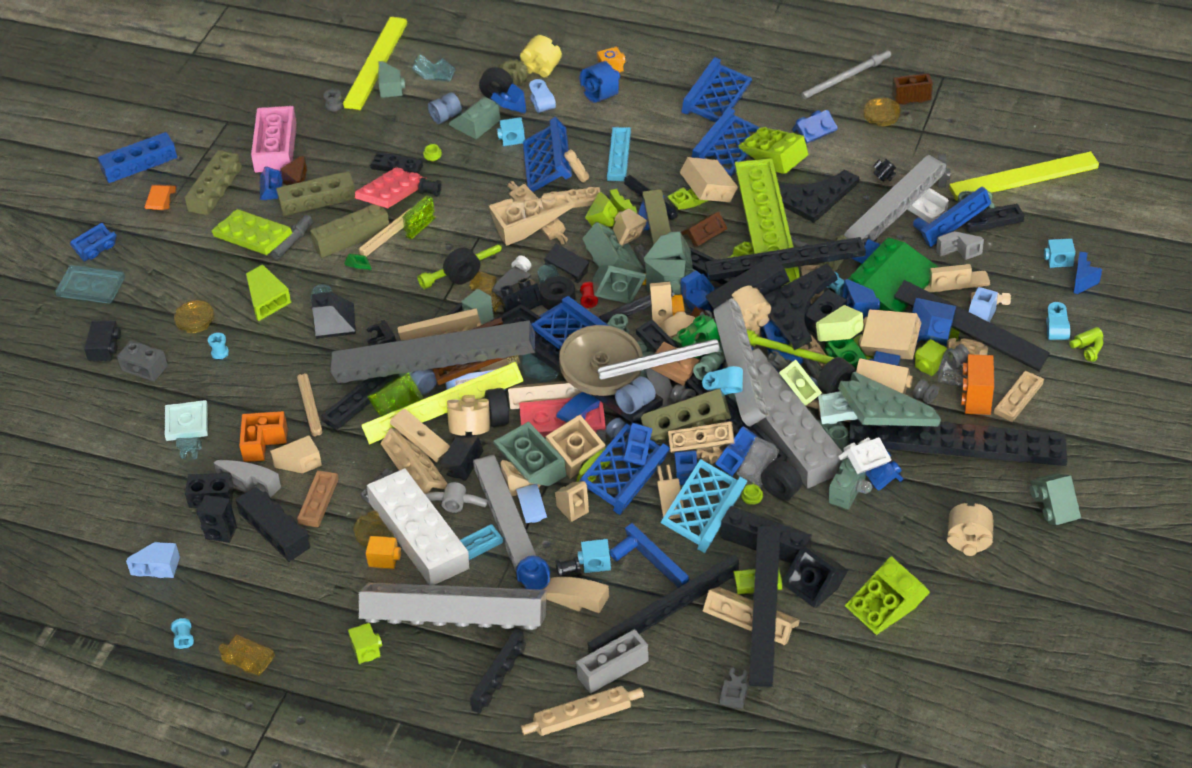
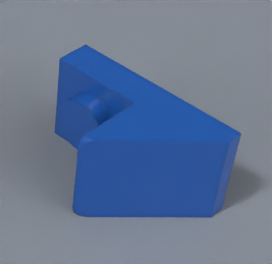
(512, 100)
(1086, 276)

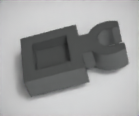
(946, 176)
(735, 690)

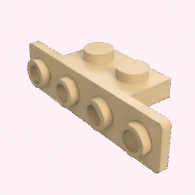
(956, 277)

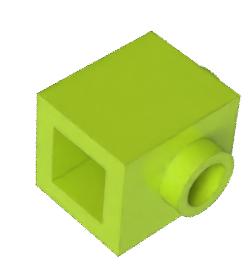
(929, 357)
(365, 643)

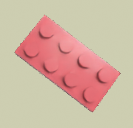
(389, 188)
(543, 415)

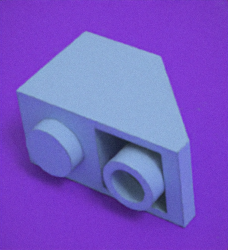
(984, 303)
(155, 560)

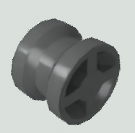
(333, 100)
(957, 356)
(925, 391)
(680, 393)

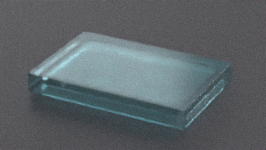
(90, 284)

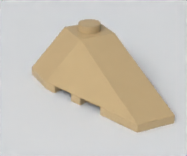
(522, 218)

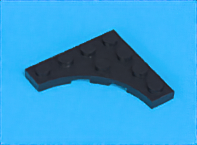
(817, 198)
(792, 301)

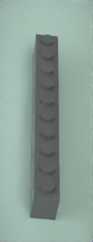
(433, 352)

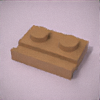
(677, 371)

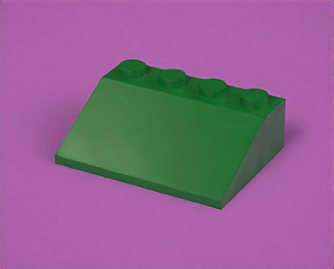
(888, 269)

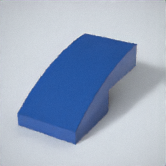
(578, 406)
(637, 444)

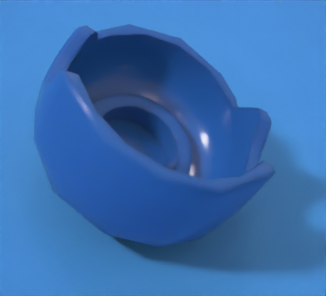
(533, 572)

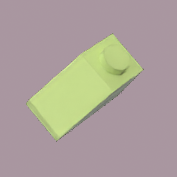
(840, 324)
(800, 382)

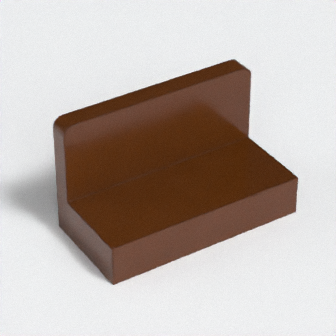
(705, 229)

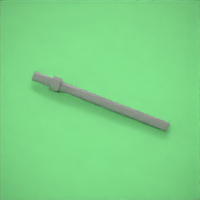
(873, 61)

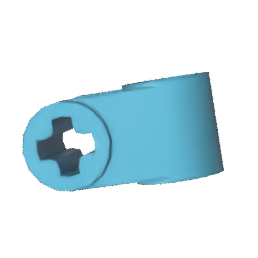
(1057, 322)
(728, 380)

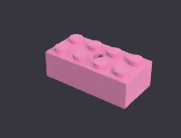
(273, 137)

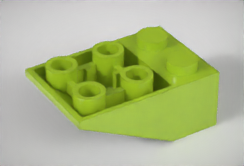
(783, 147)
(887, 596)

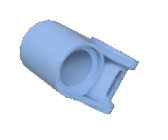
(541, 96)

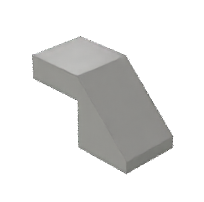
(965, 244)

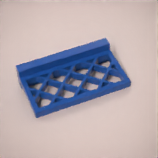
(704, 86)
(716, 137)
(559, 143)
(575, 315)
(636, 481)

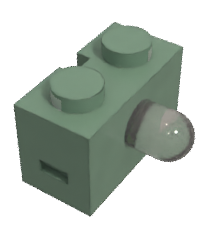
(847, 485)

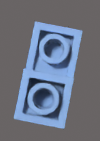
(531, 503)

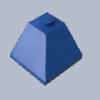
(935, 320)

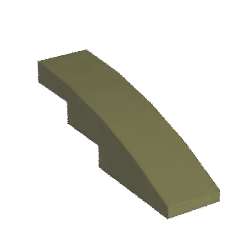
(656, 214)

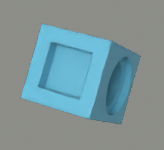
(511, 131)
(1060, 253)
(595, 556)

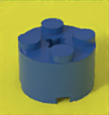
(600, 81)

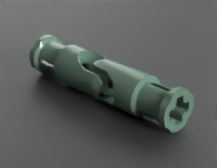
(709, 363)

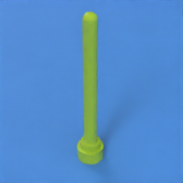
(427, 279)
(755, 340)

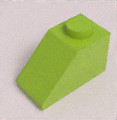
(602, 211)

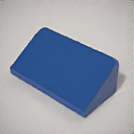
(269, 181)

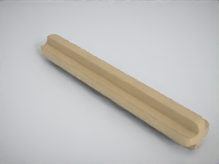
(382, 236)
(309, 404)

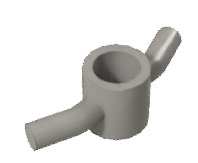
(455, 497)

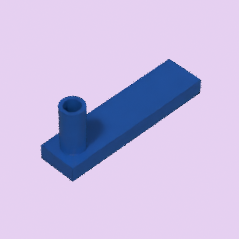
(953, 217)
(661, 561)

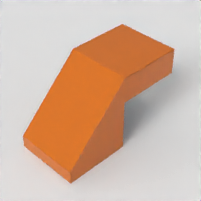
(160, 197)

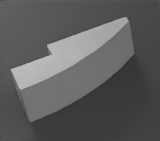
(248, 475)

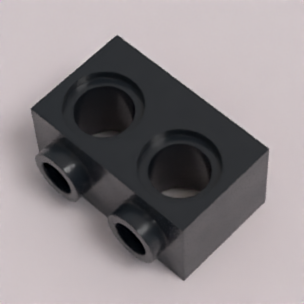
(208, 484)
(217, 518)

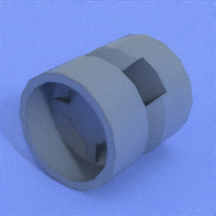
(444, 108)
(424, 380)
(635, 395)

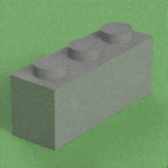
(612, 661)

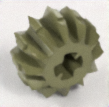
(517, 71)

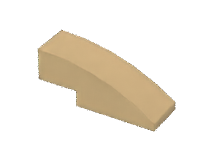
(577, 593)

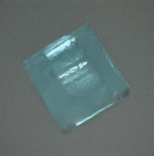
(189, 444)

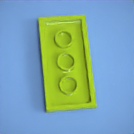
(251, 232)

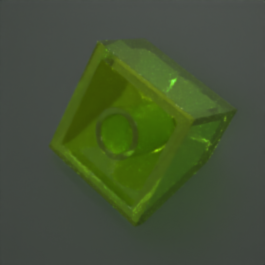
(395, 395)

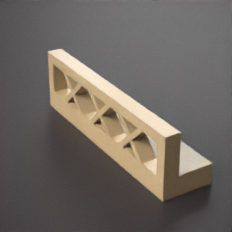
(442, 325)
(540, 392)
(413, 459)
(739, 611)

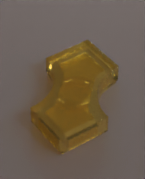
(485, 283)

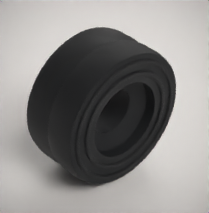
(497, 75)
(453, 265)
(553, 285)
(834, 372)
(498, 406)
(781, 479)

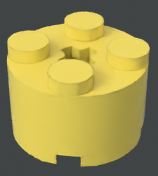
(541, 56)

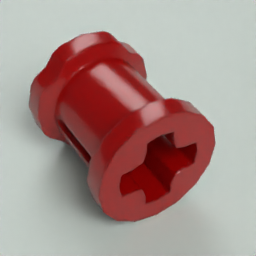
(588, 299)

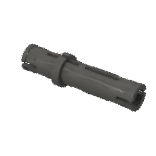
(297, 232)

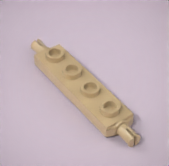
(553, 229)
(582, 710)

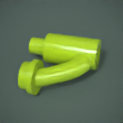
(1087, 338)

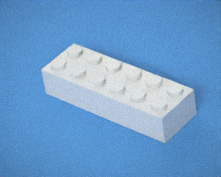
(418, 527)

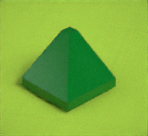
(357, 261)

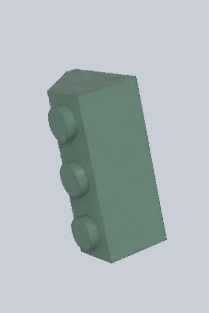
(607, 251)
(532, 455)

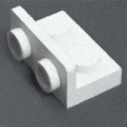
(929, 206)
(866, 454)

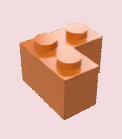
(978, 384)
(259, 431)

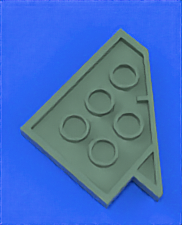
(883, 405)

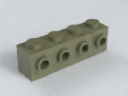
(213, 182)
(349, 230)

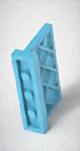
(713, 523)

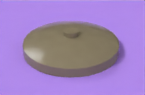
(594, 348)

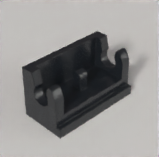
(567, 262)
(383, 335)
(461, 456)

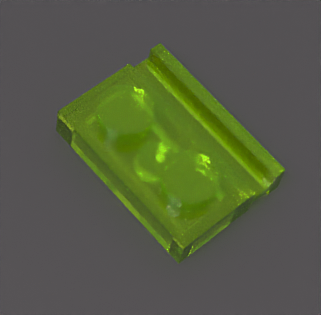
(419, 217)

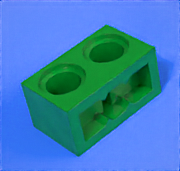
(845, 349)

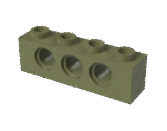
(316, 193)
(674, 413)

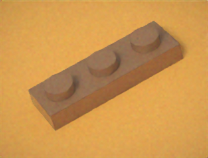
(318, 499)

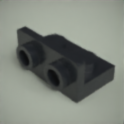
(524, 292)

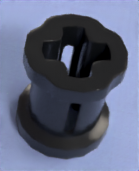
(430, 187)
(568, 567)

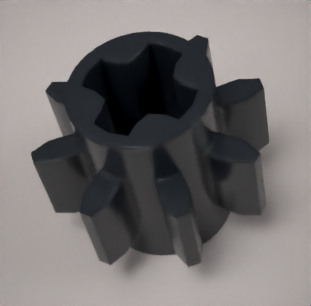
(884, 170)

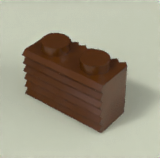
(912, 88)

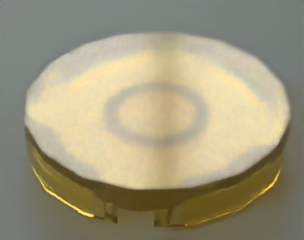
(882, 111)
(194, 316)
(370, 526)

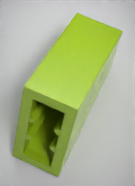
(266, 292)

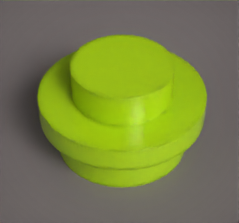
(432, 152)
(752, 494)

